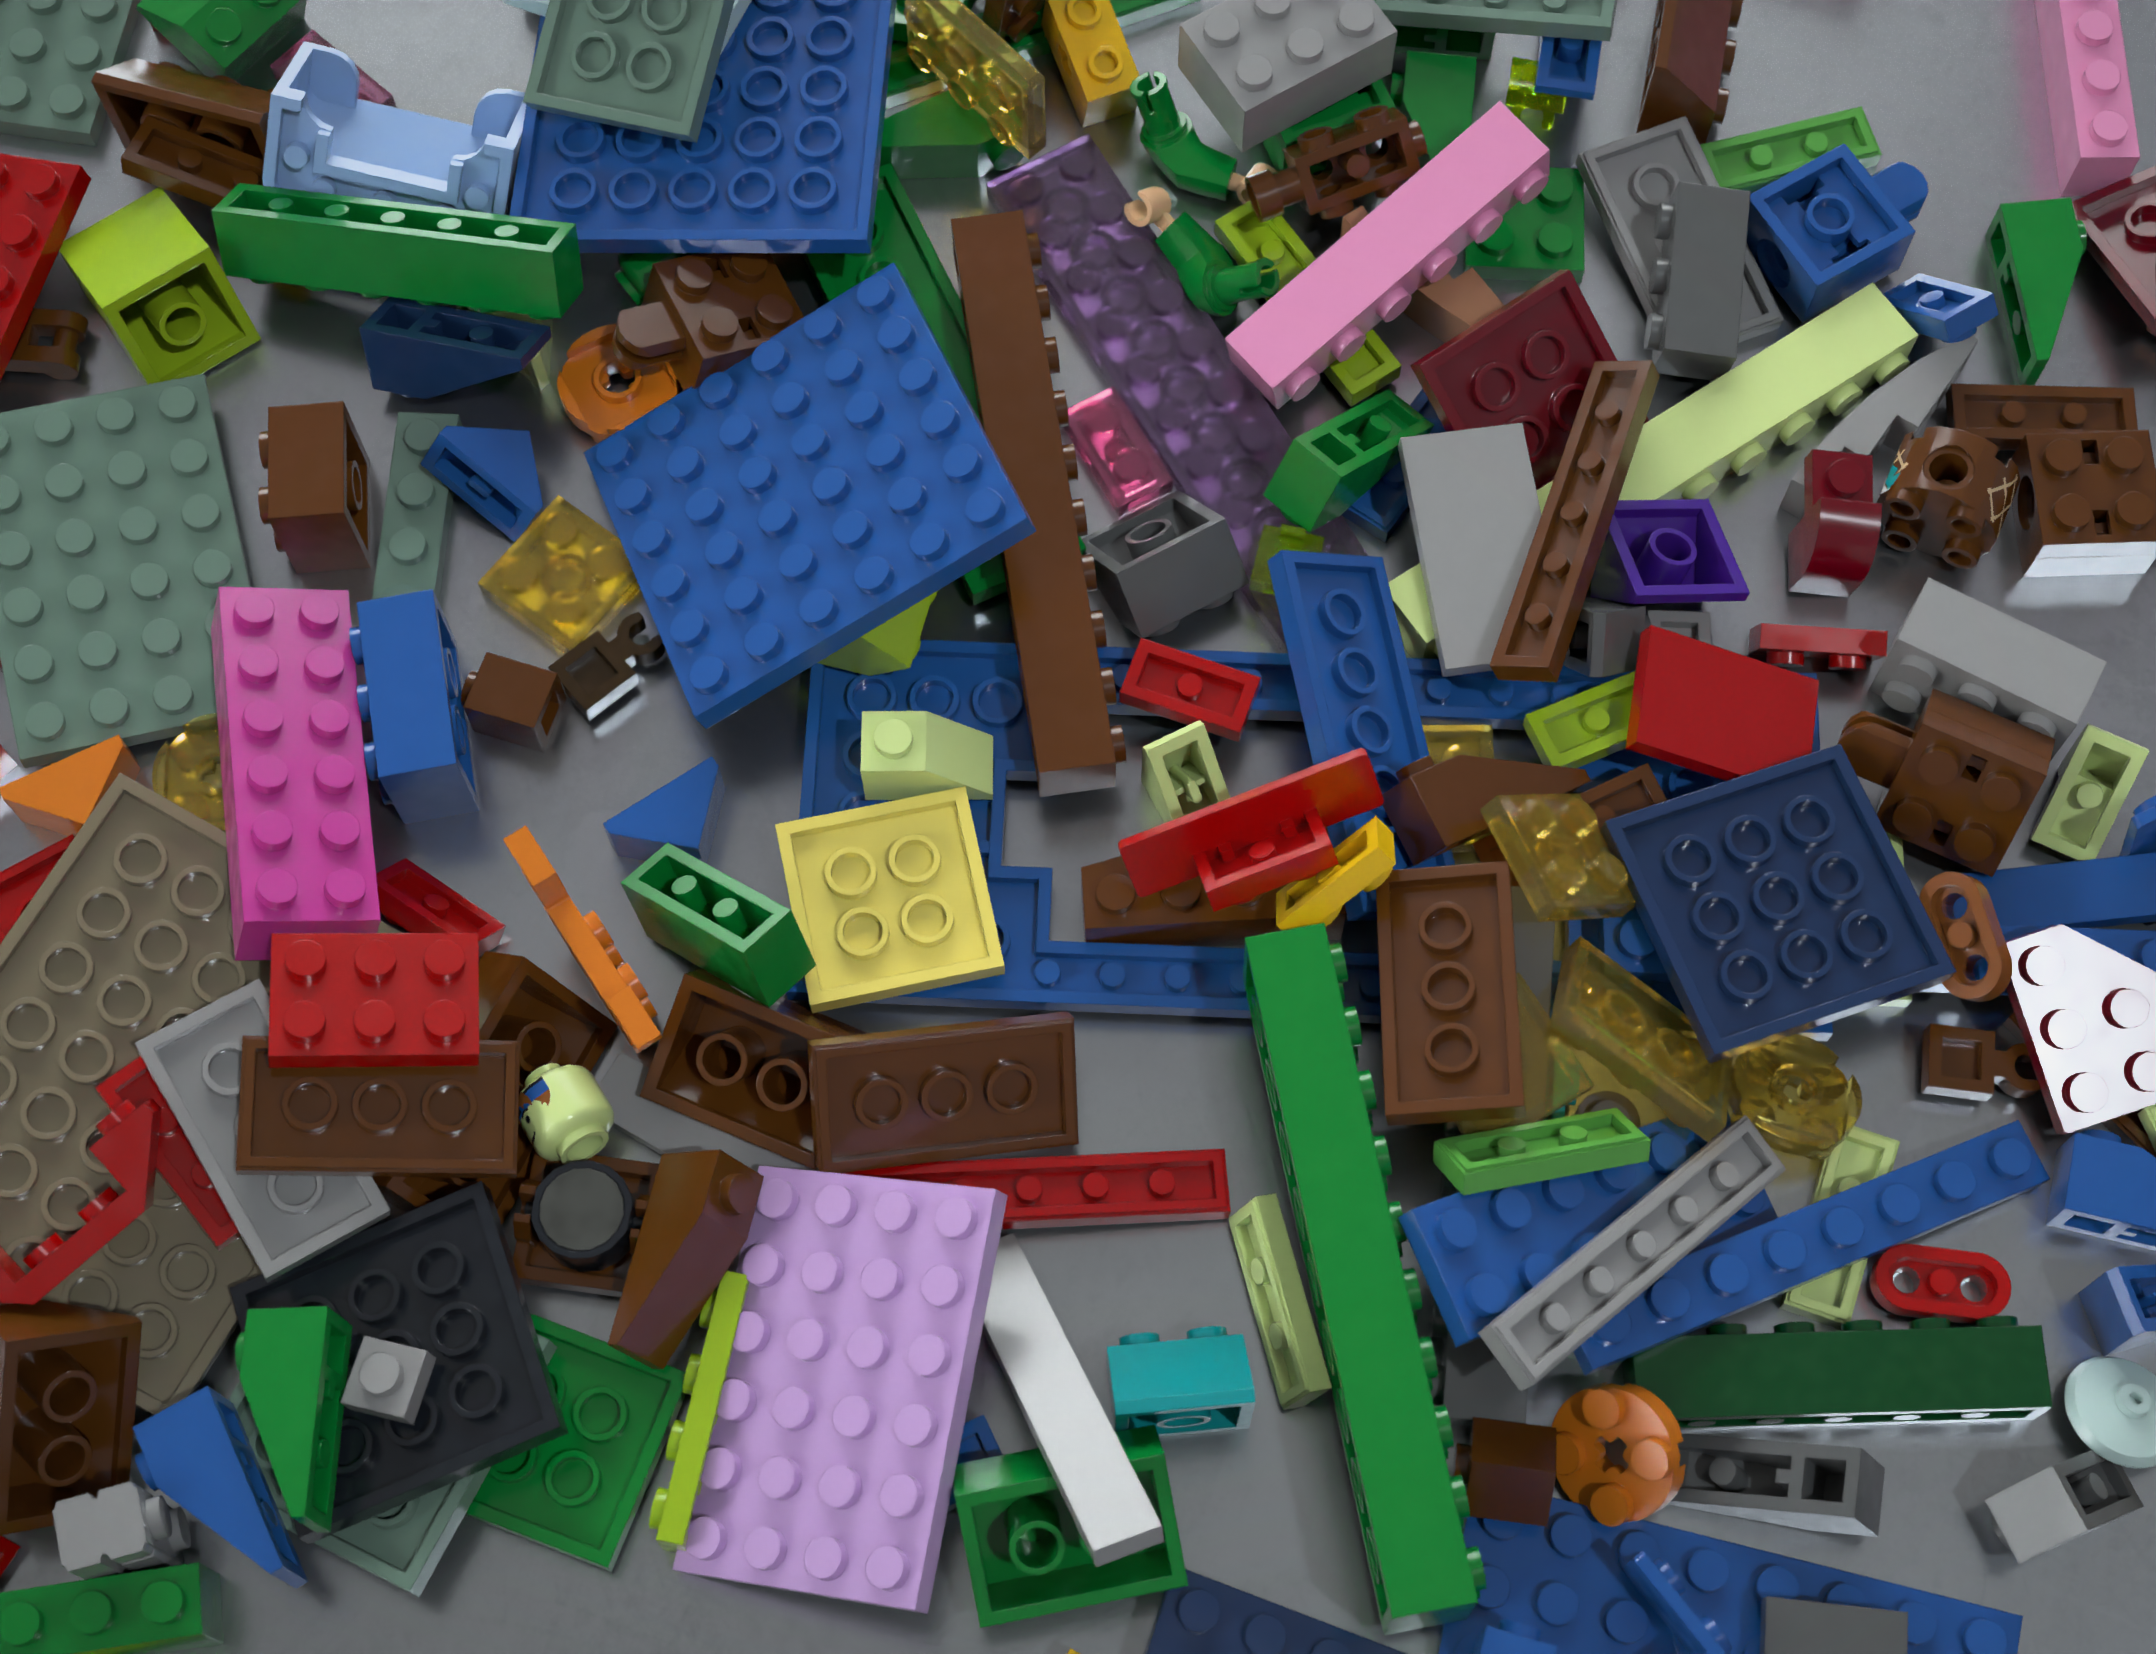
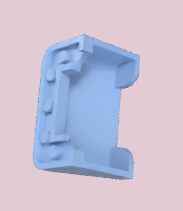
(358, 148)

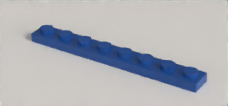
(1819, 1241)

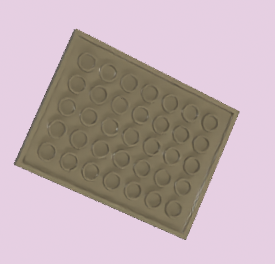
(101, 957)

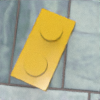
(1364, 864)

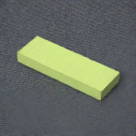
(1851, 1163)
(1279, 1302)

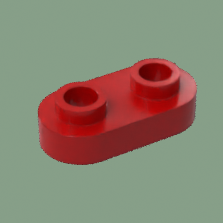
(1937, 1283)

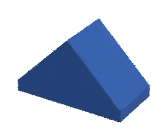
(490, 472)
(677, 813)
(2122, 1307)

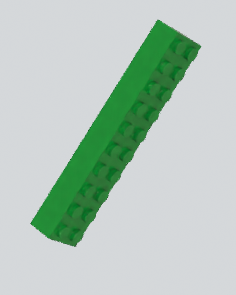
(1357, 1283)

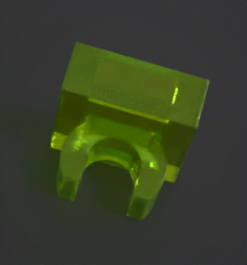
(1522, 95)
(1274, 540)

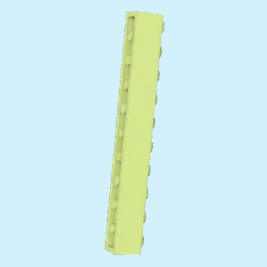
(1735, 420)

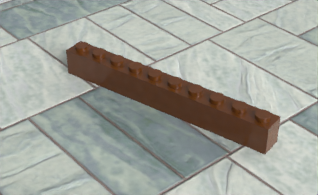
(1044, 572)

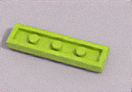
(1250, 240)
(691, 1438)

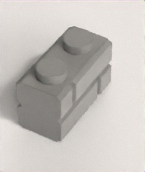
(119, 1532)

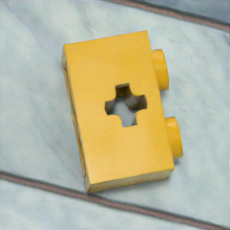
(1091, 57)

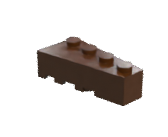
(1173, 915)

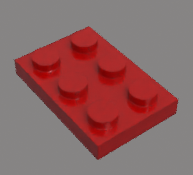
(374, 1000)

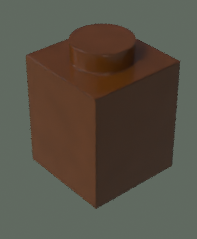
(513, 701)
(1508, 1470)

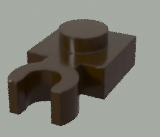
(602, 671)

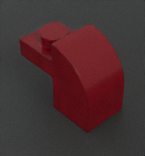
(1840, 525)

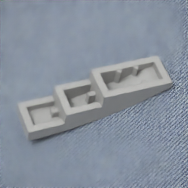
(1891, 411)

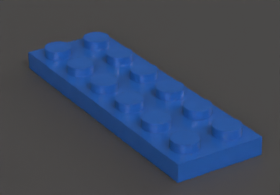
(1351, 678)
(1501, 1242)

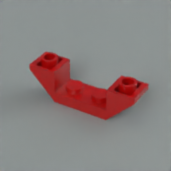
(130, 1155)

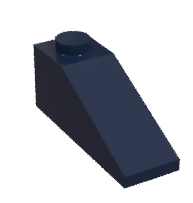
(443, 348)

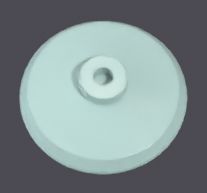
(2114, 1409)

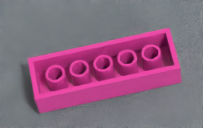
(292, 766)

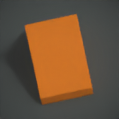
(70, 789)

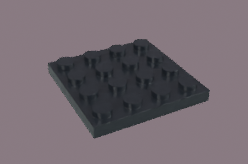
(444, 1287)

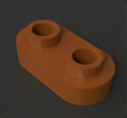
(1968, 937)

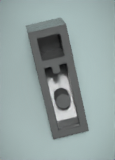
(1783, 1483)

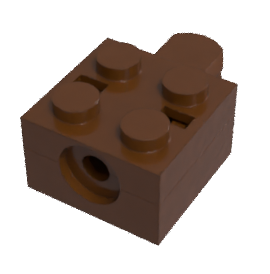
(705, 314)
(2085, 503)
(1953, 779)

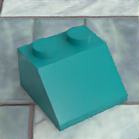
(1181, 1383)

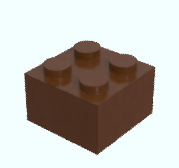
(316, 487)

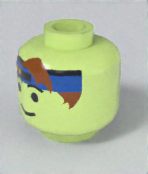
(564, 1113)

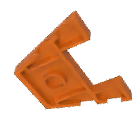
(589, 945)

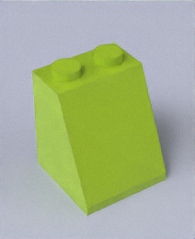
(159, 289)

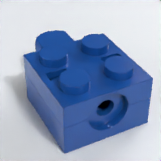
(1833, 228)

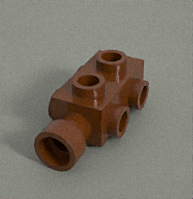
(1348, 167)

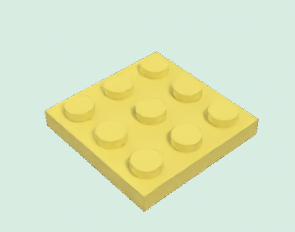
(890, 899)

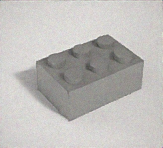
(1282, 60)
(1988, 662)

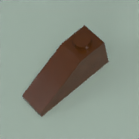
(1442, 802)
(684, 1247)

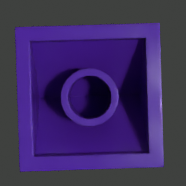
(1667, 555)

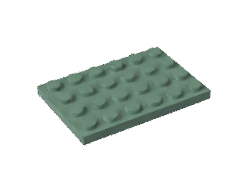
(112, 565)

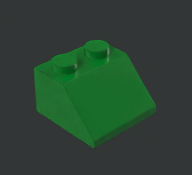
(223, 34)

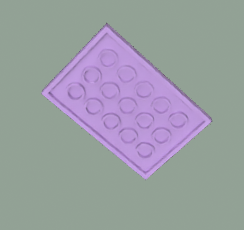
(846, 1387)

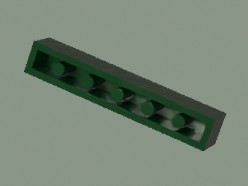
(1849, 1374)

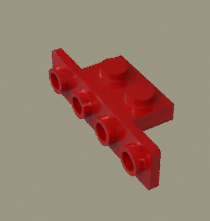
(1256, 836)

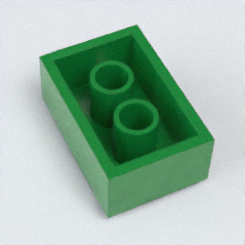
(1028, 1550)

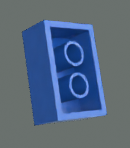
(414, 707)

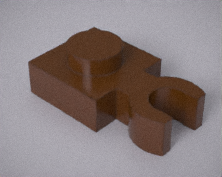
(1967, 1066)

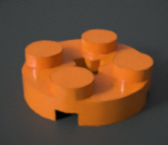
(587, 376)
(1652, 1452)

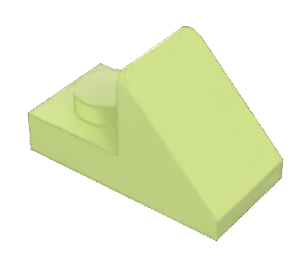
(2089, 793)

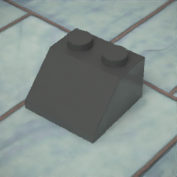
(1165, 564)

